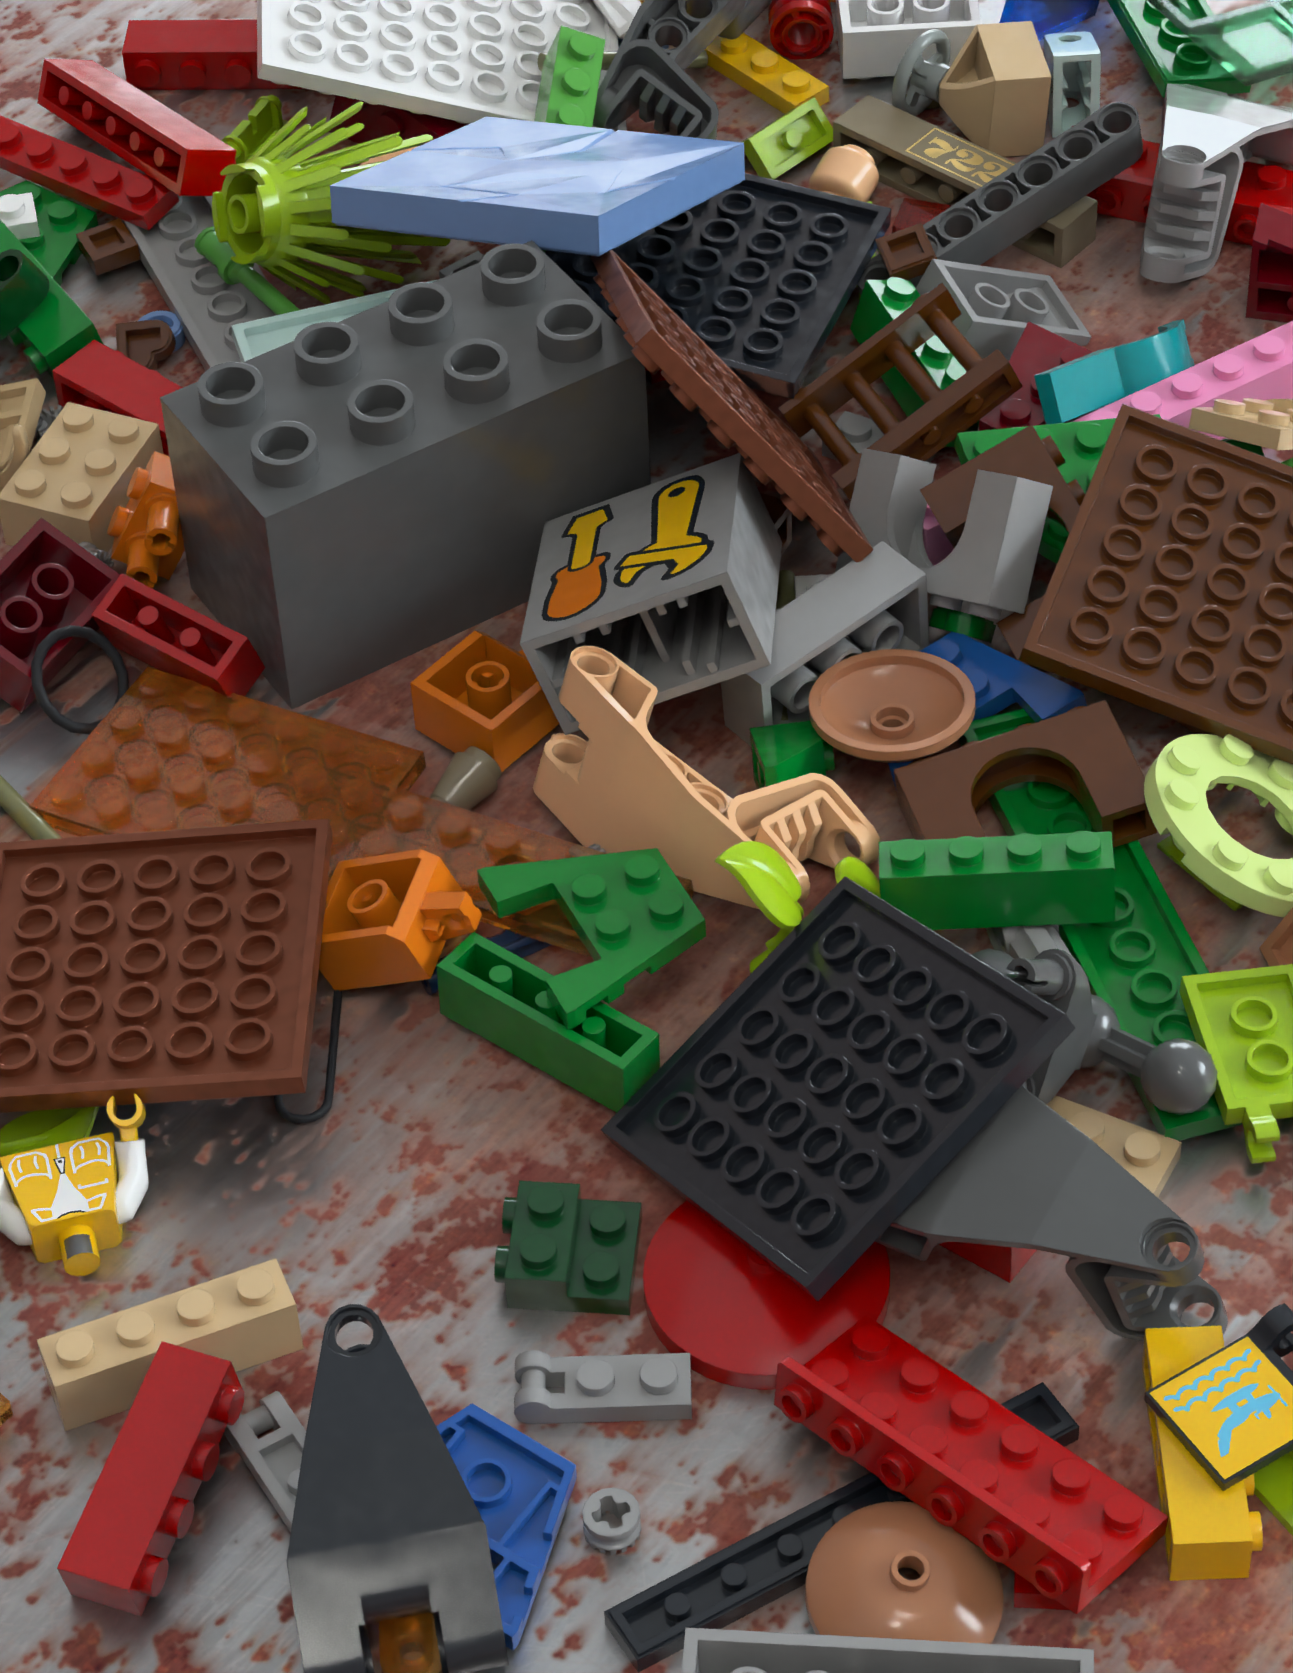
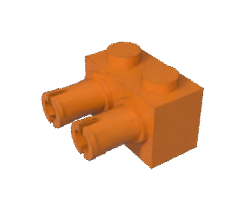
(149, 527)

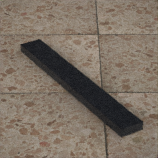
(773, 1558)

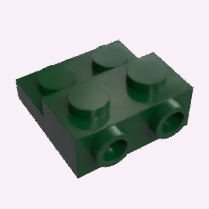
(568, 1250)

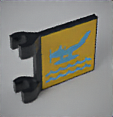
(1235, 1403)

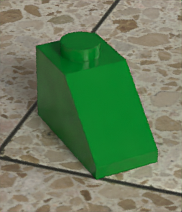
(788, 752)

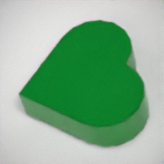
(962, 623)

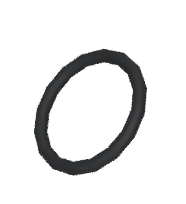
(37, 674)

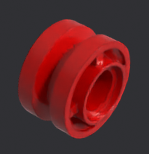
(800, 39)

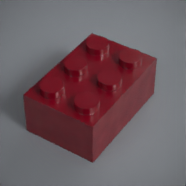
(45, 587)

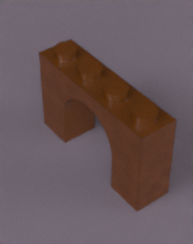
(1018, 456)
(1071, 750)

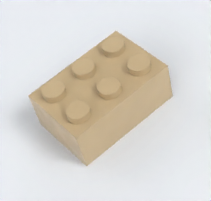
(78, 474)

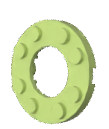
(1178, 805)

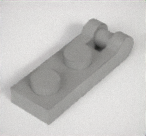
(603, 1388)
(274, 1457)

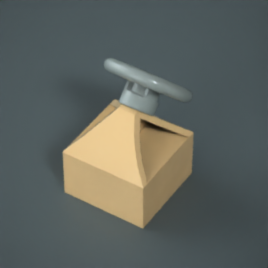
(990, 91)

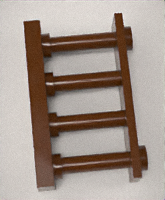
(934, 424)

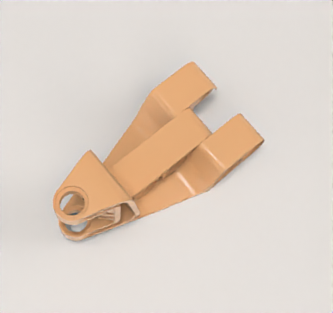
(640, 796)

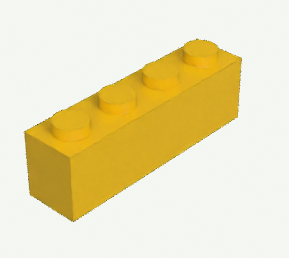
(1207, 1528)

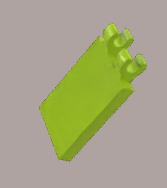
(1248, 1031)

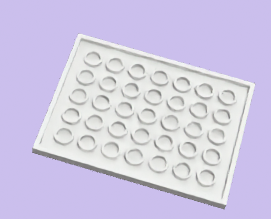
(422, 54)

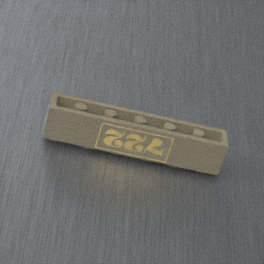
(947, 168)

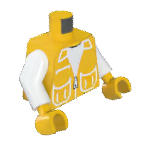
(75, 1194)

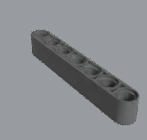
(1032, 190)

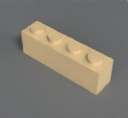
(236, 1317)

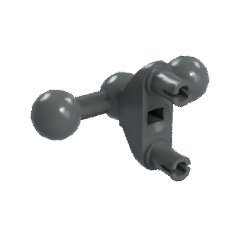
(1174, 1075)

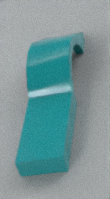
(1112, 373)

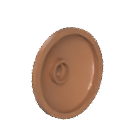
(892, 705)
(858, 1588)

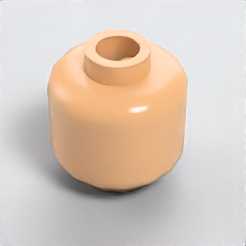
(846, 173)

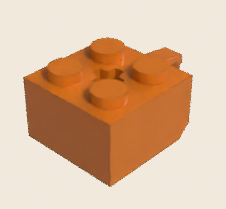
(482, 699)
(391, 919)

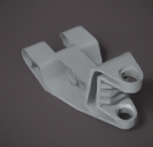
(1199, 173)

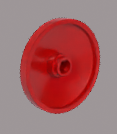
(741, 1313)

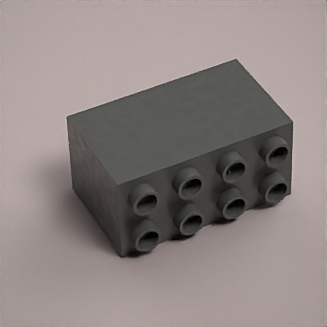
(402, 465)

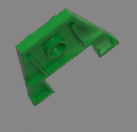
(58, 224)
(621, 907)

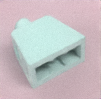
(1075, 74)

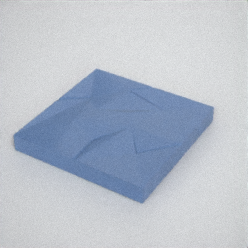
(538, 183)

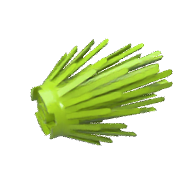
(281, 208)

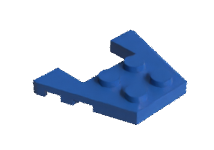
(1003, 681)
(521, 1498)

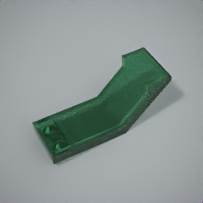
(1247, 42)

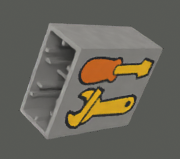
(663, 580)

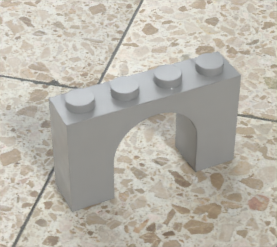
(998, 543)

